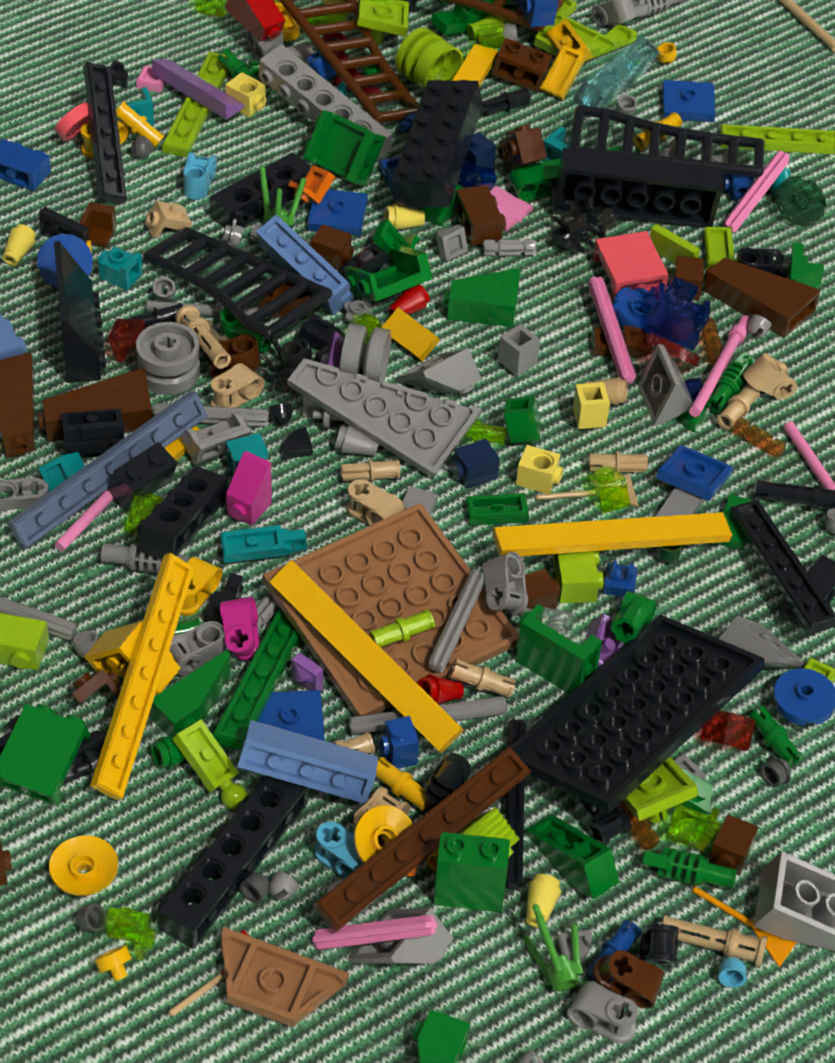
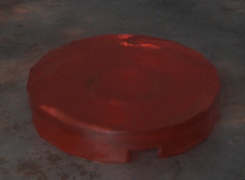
(674, 349)

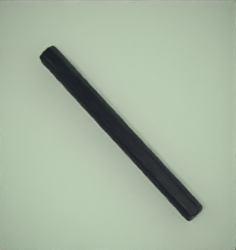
(515, 814)

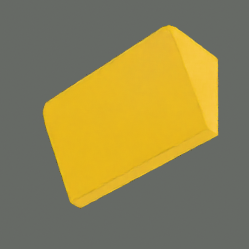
(565, 34)

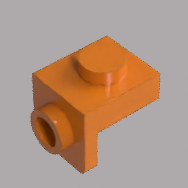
(317, 184)

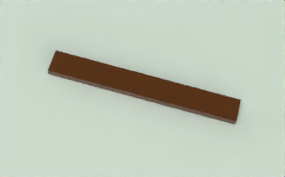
(421, 840)

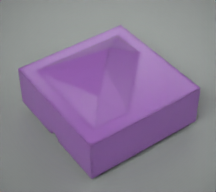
(307, 673)

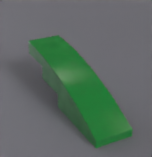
(461, 16)

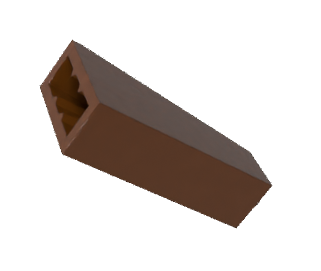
(762, 293)
(122, 391)
(17, 405)

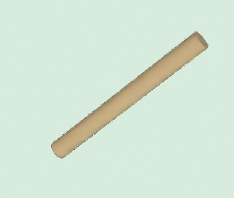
(812, 25)

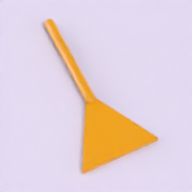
(776, 946)

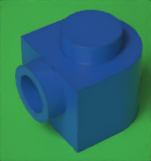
(736, 185)

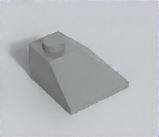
(444, 373)
(760, 641)
(406, 951)

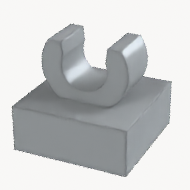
(451, 242)

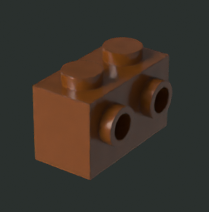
(521, 64)
(521, 147)
(479, 214)

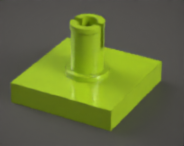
(383, 17)
(661, 791)

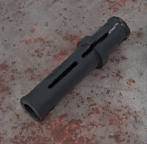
(792, 493)

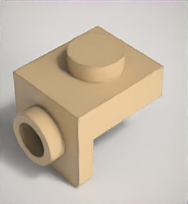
(166, 215)

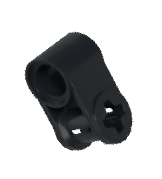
(763, 260)
(599, 823)
(660, 945)

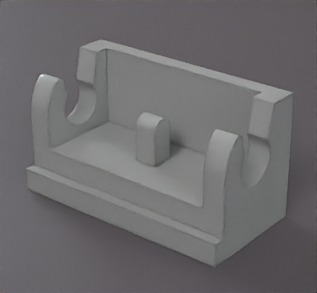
(211, 441)

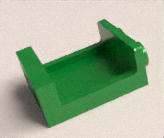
(344, 147)
(409, 269)
(553, 654)
(41, 753)
(471, 872)

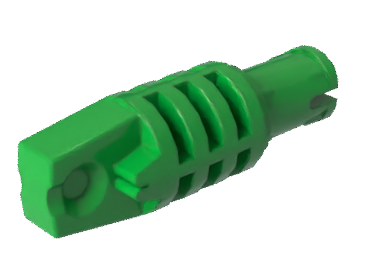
(730, 382)
(689, 868)

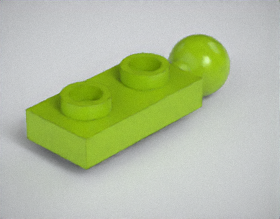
(210, 763)

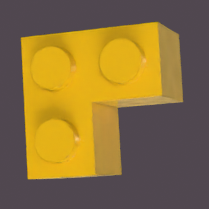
(115, 650)

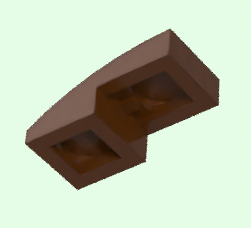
(634, 339)

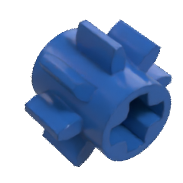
(320, 65)

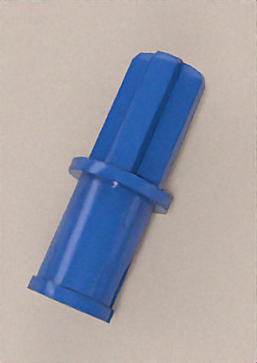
(621, 940)

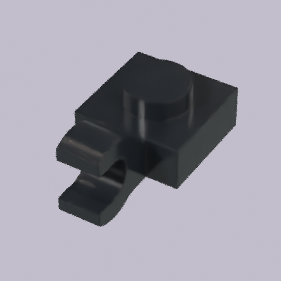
(232, 591)

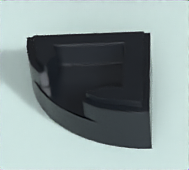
(119, 74)
(297, 444)

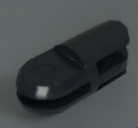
(447, 777)

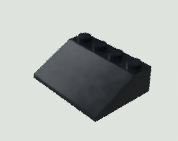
(78, 320)

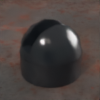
(280, 413)

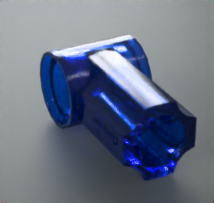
(471, 173)

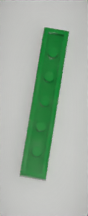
(258, 682)

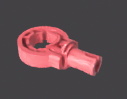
(72, 122)

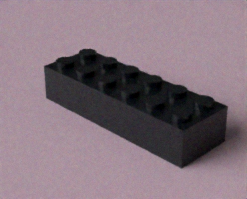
(437, 144)
(639, 187)

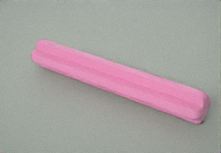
(756, 191)
(375, 932)

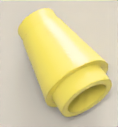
(404, 217)
(19, 243)
(542, 891)

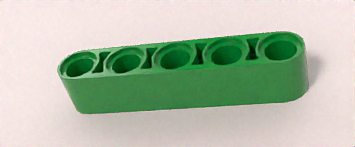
(537, 179)

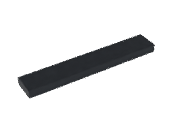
(104, 133)
(784, 567)

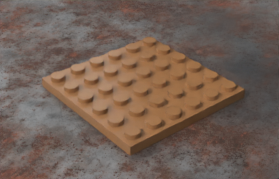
(387, 574)

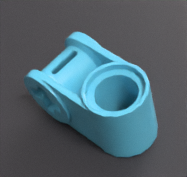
(198, 175)
(340, 852)

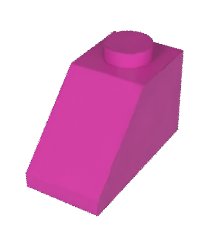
(250, 489)

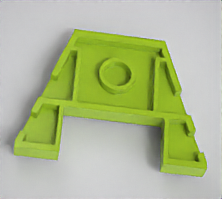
(595, 41)

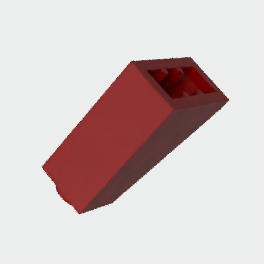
(259, 17)

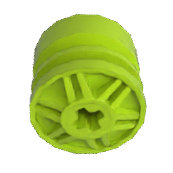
(427, 58)

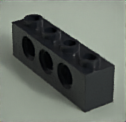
(245, 198)
(182, 513)

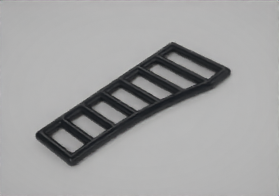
(681, 135)
(222, 295)

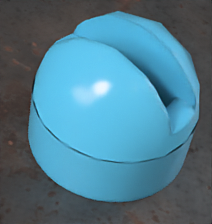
(732, 972)

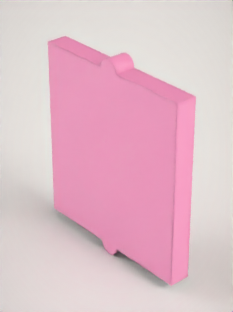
(511, 206)

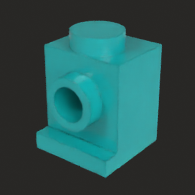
(120, 267)

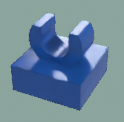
(620, 579)

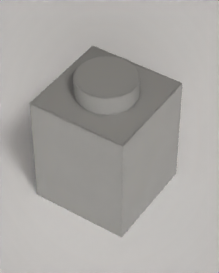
(518, 350)

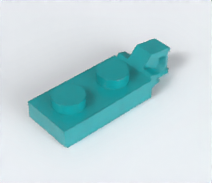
(261, 543)

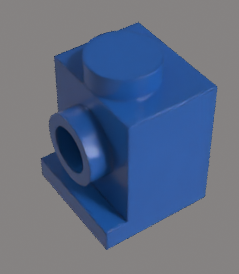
(399, 743)

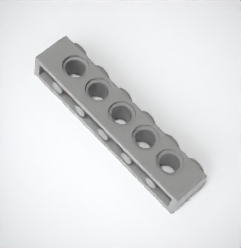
(311, 92)

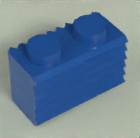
(23, 165)

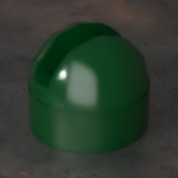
(669, 553)

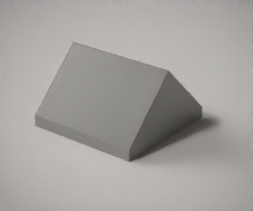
(664, 388)

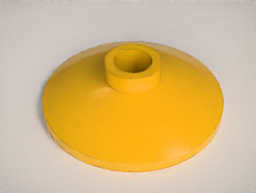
(375, 822)
(83, 854)

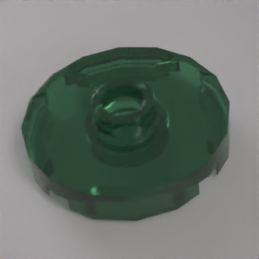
(800, 201)

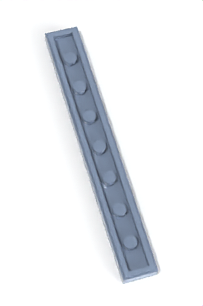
(96, 476)

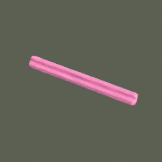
(611, 329)

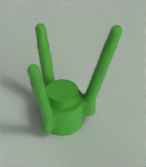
(282, 213)
(562, 972)

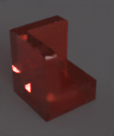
(124, 336)
(729, 730)

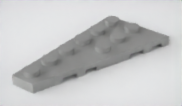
(394, 416)

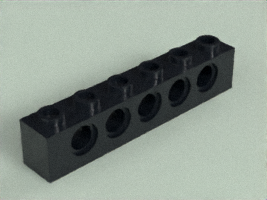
(192, 922)

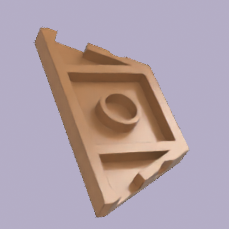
(275, 979)

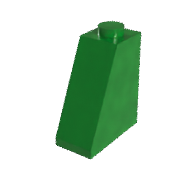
(484, 298)

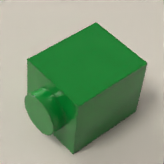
(522, 419)

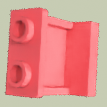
(630, 261)

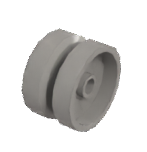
(366, 356)
(169, 357)

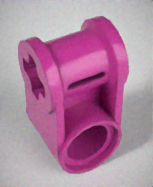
(240, 622)

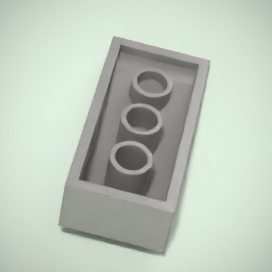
(797, 902)

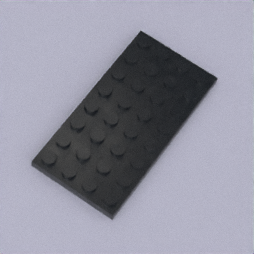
(635, 712)

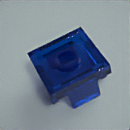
(674, 315)

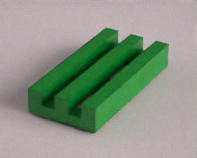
(499, 512)

